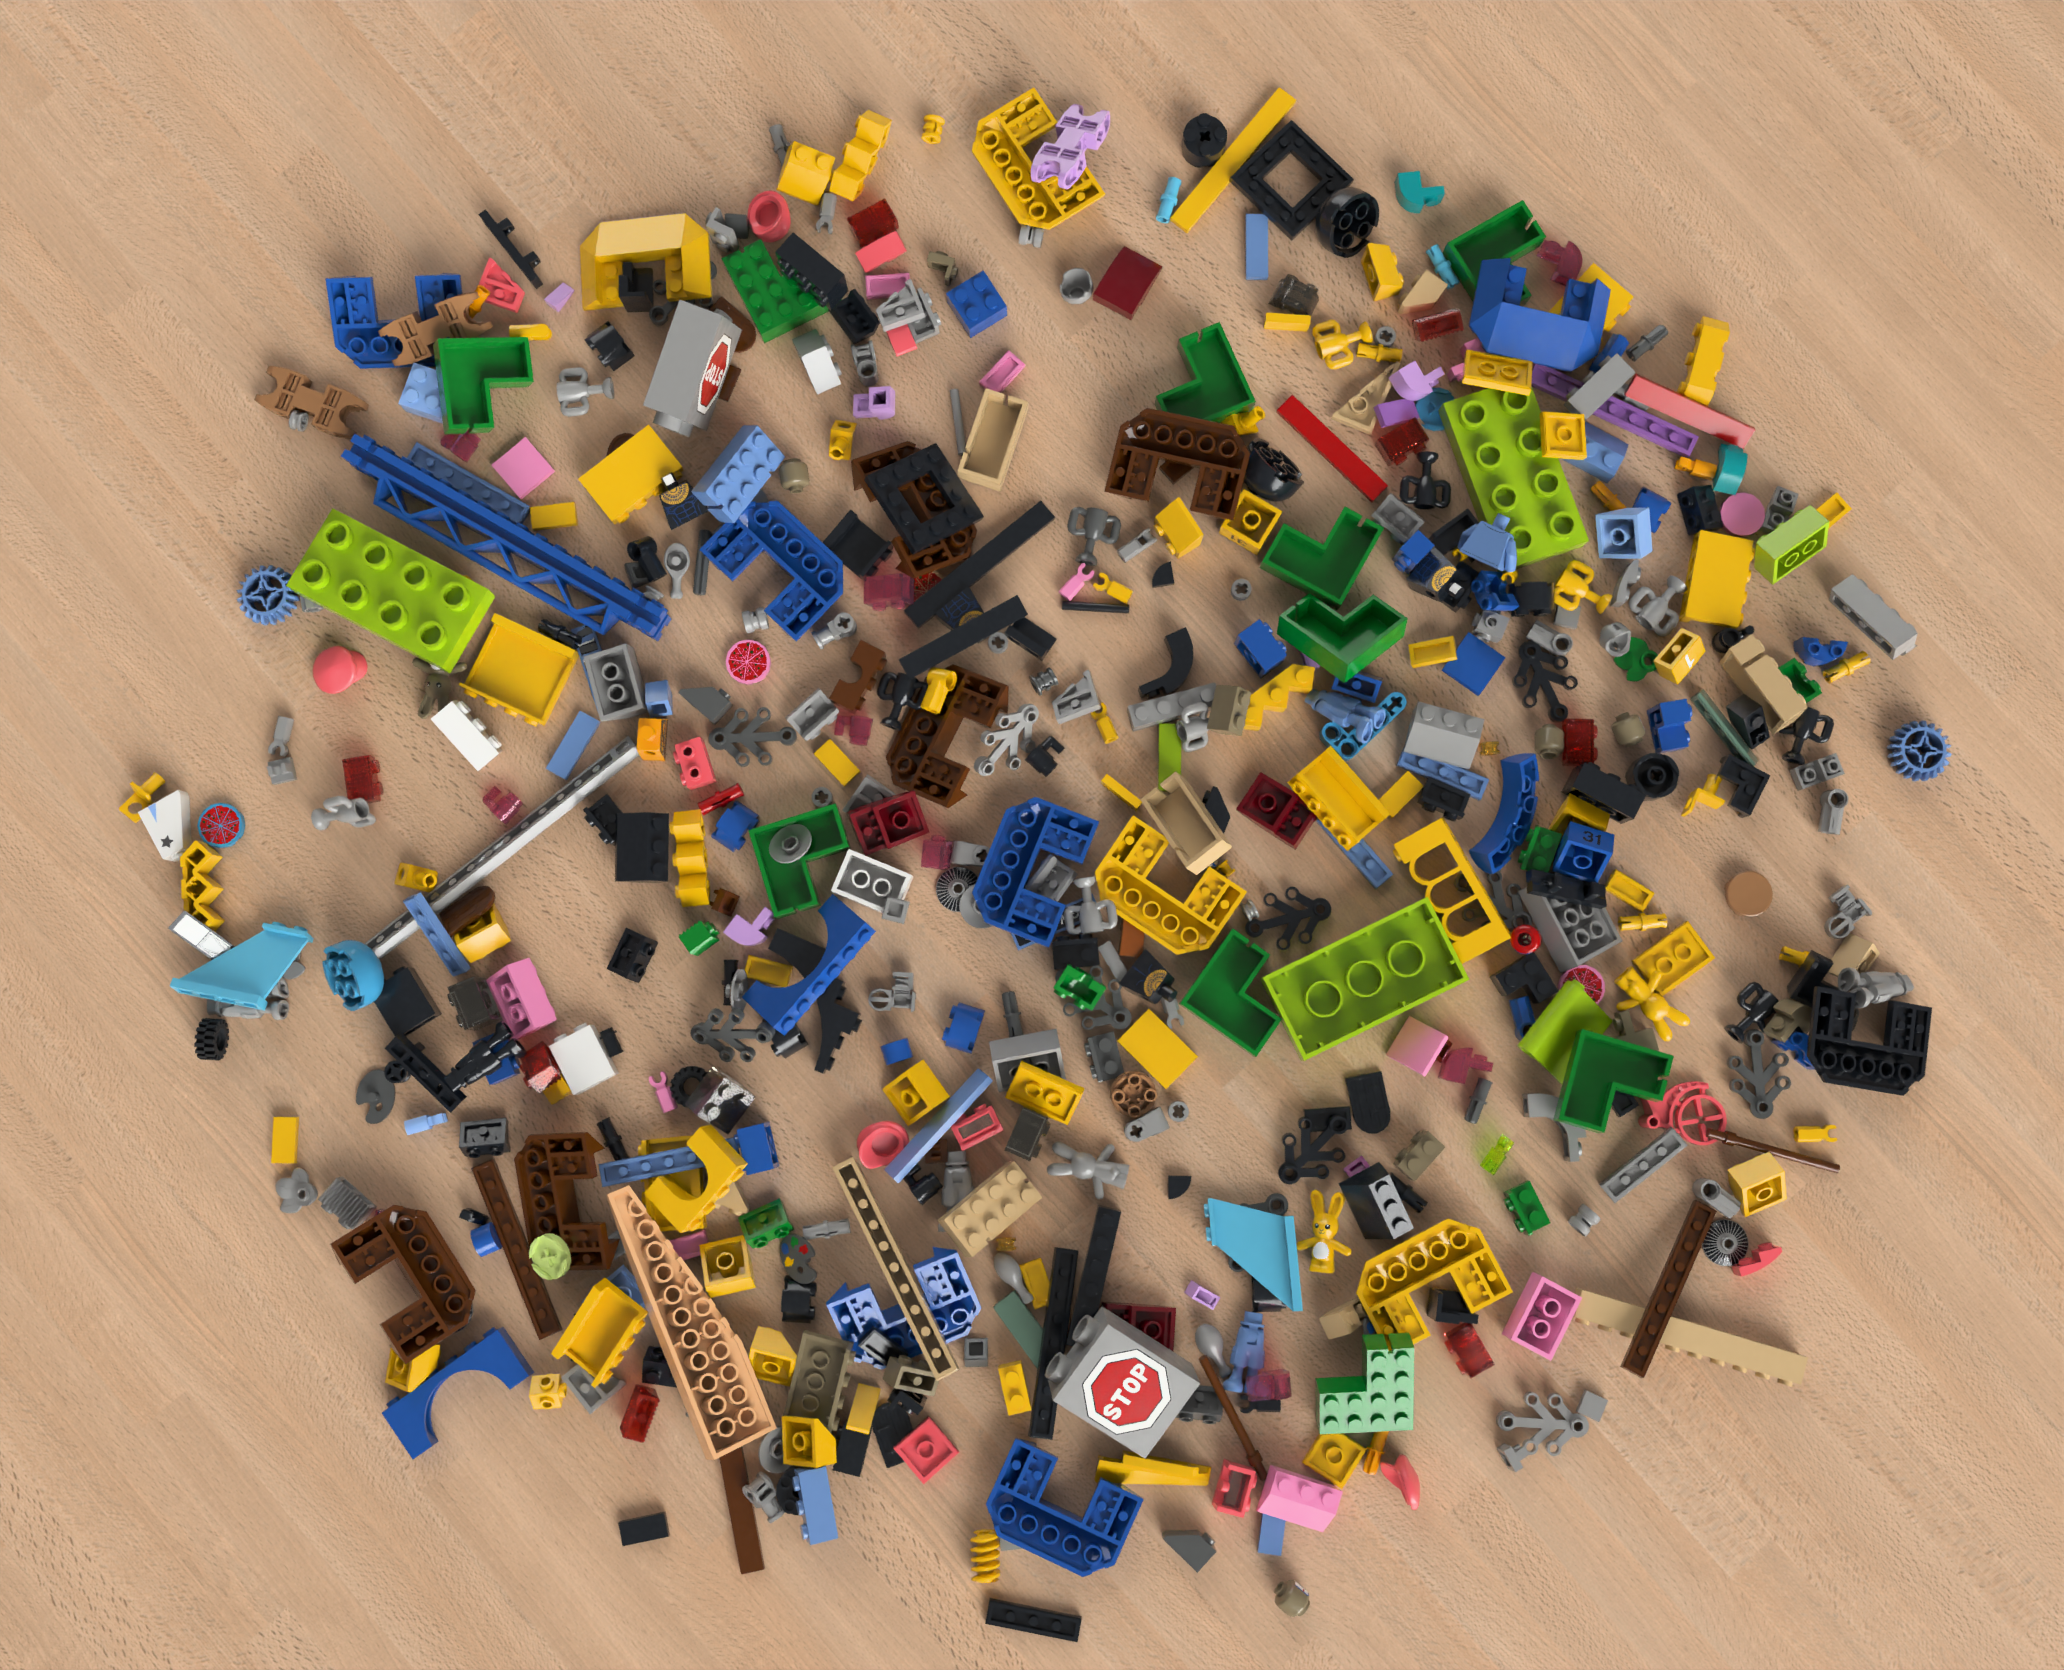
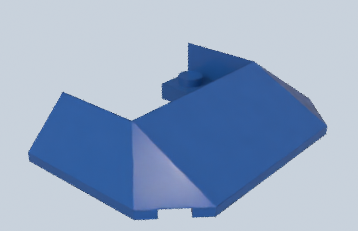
(357, 322)
(1533, 334)
(795, 549)
(1010, 861)
(944, 1288)
(1051, 1531)

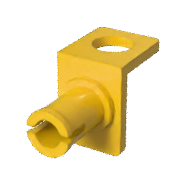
(1245, 422)
(841, 440)
(142, 795)
(1705, 795)
(416, 877)

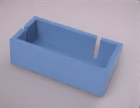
(738, 474)

